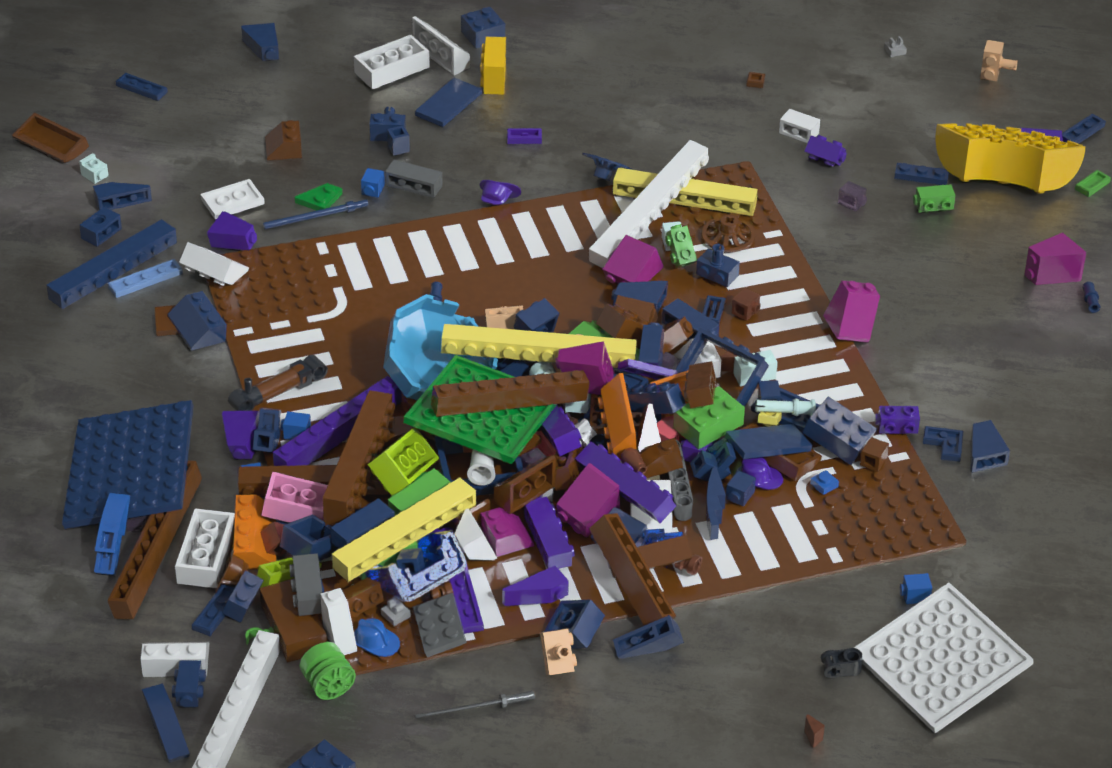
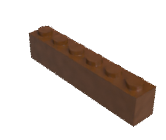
(630, 569)

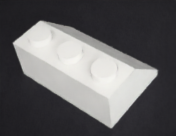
(212, 264)
(164, 657)

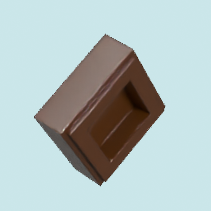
(755, 80)

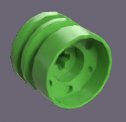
(327, 670)

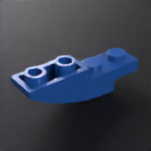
(110, 533)

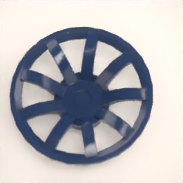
(602, 170)

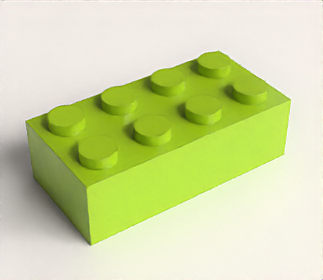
(403, 461)

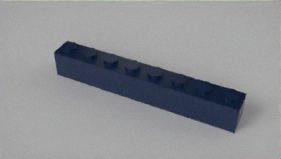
(111, 264)

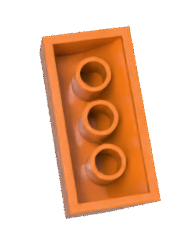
(617, 416)
(247, 535)

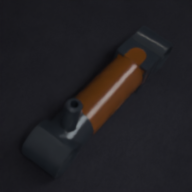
(298, 375)

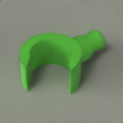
(250, 633)

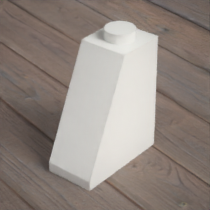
(337, 620)

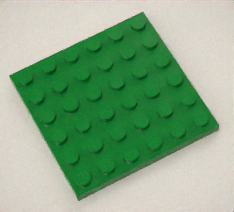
(494, 432)

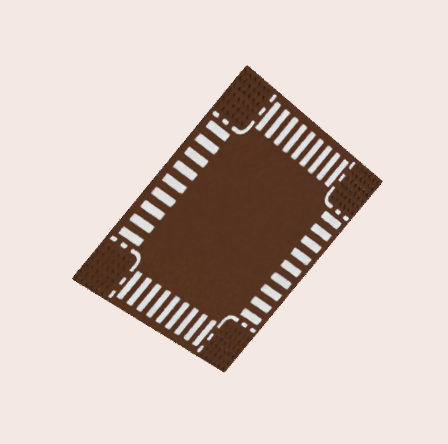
(343, 289)

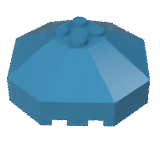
(415, 344)

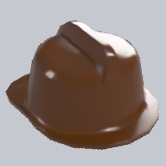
(234, 570)

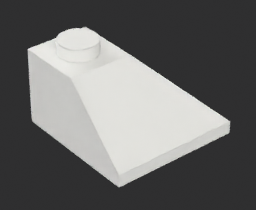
(472, 539)

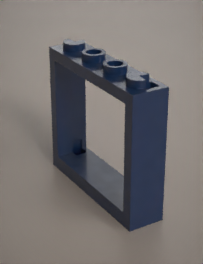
(725, 343)
(446, 447)

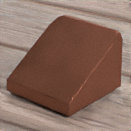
(727, 362)
(814, 730)

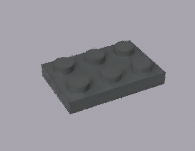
(439, 625)

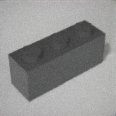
(413, 178)
(306, 584)

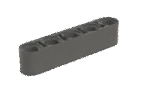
(681, 491)

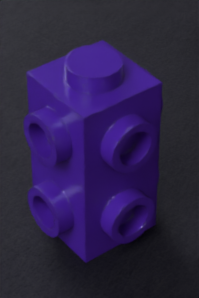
(831, 153)
(898, 419)

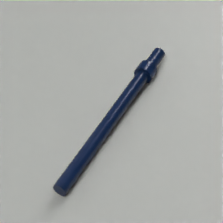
(348, 206)

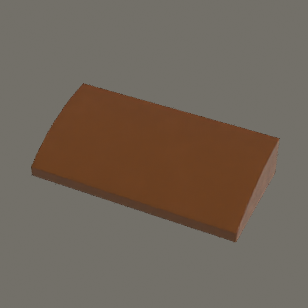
(51, 138)
(792, 465)

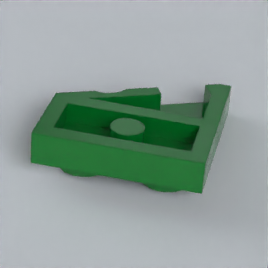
(319, 197)

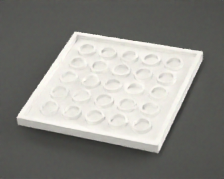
(943, 657)

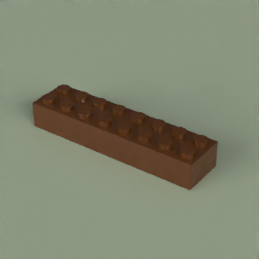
(363, 445)

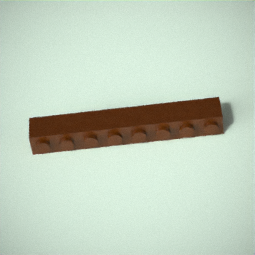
(509, 393)
(256, 479)

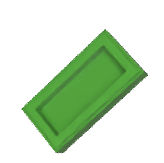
(1092, 183)

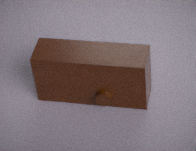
(295, 632)

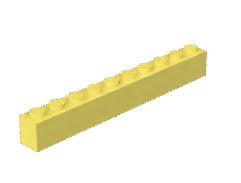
(525, 344)

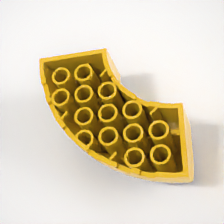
(1007, 155)

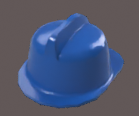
(376, 638)

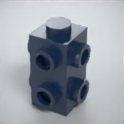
(188, 683)

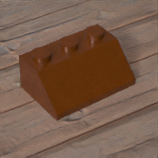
(526, 485)

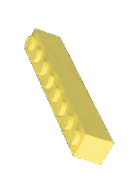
(696, 194)
(403, 529)

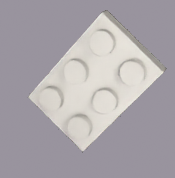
(232, 198)

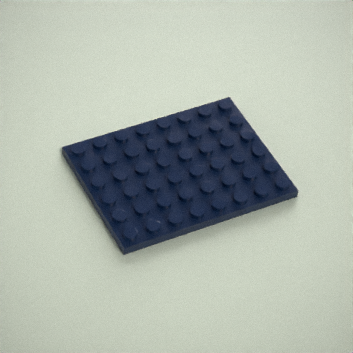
(131, 455)

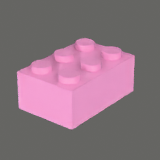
(293, 498)

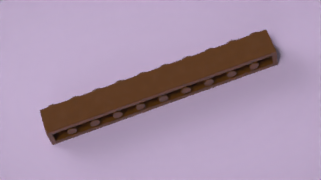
(149, 553)

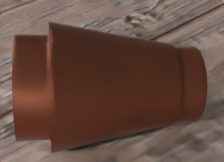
(634, 459)

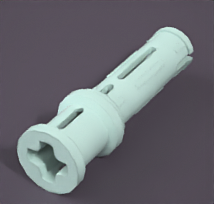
(795, 407)

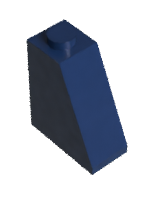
(261, 40)
(646, 291)
(652, 344)
(987, 447)

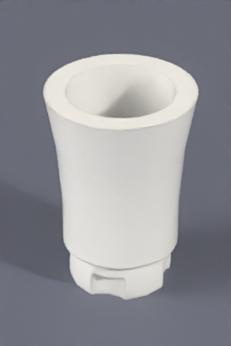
(481, 468)

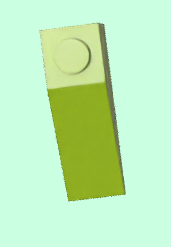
(275, 572)

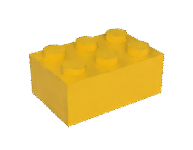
(493, 65)

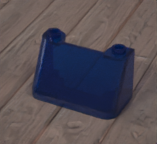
(442, 562)

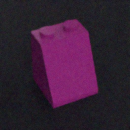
(1055, 261)
(632, 262)
(853, 311)
(592, 359)
(588, 500)

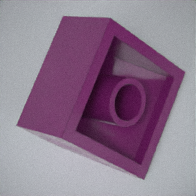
(504, 532)

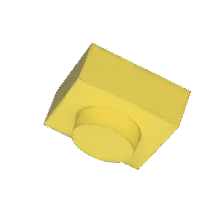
(769, 418)

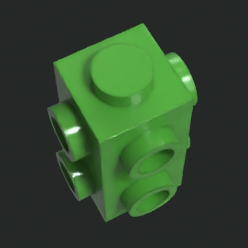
(934, 198)
(681, 246)

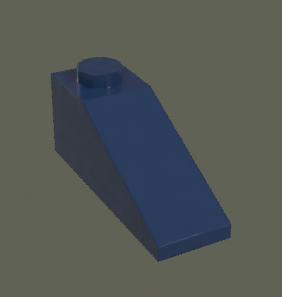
(120, 195)
(649, 639)

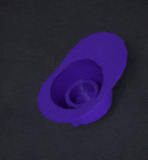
(498, 192)
(765, 476)

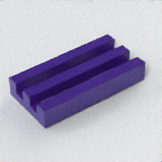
(524, 136)

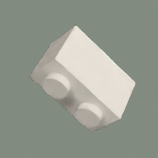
(799, 125)

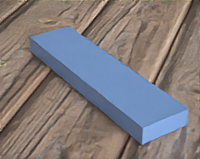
(145, 278)

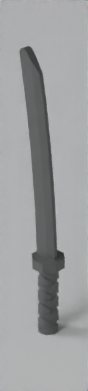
(503, 700)

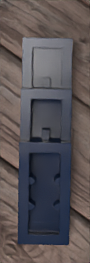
(714, 504)
(165, 722)

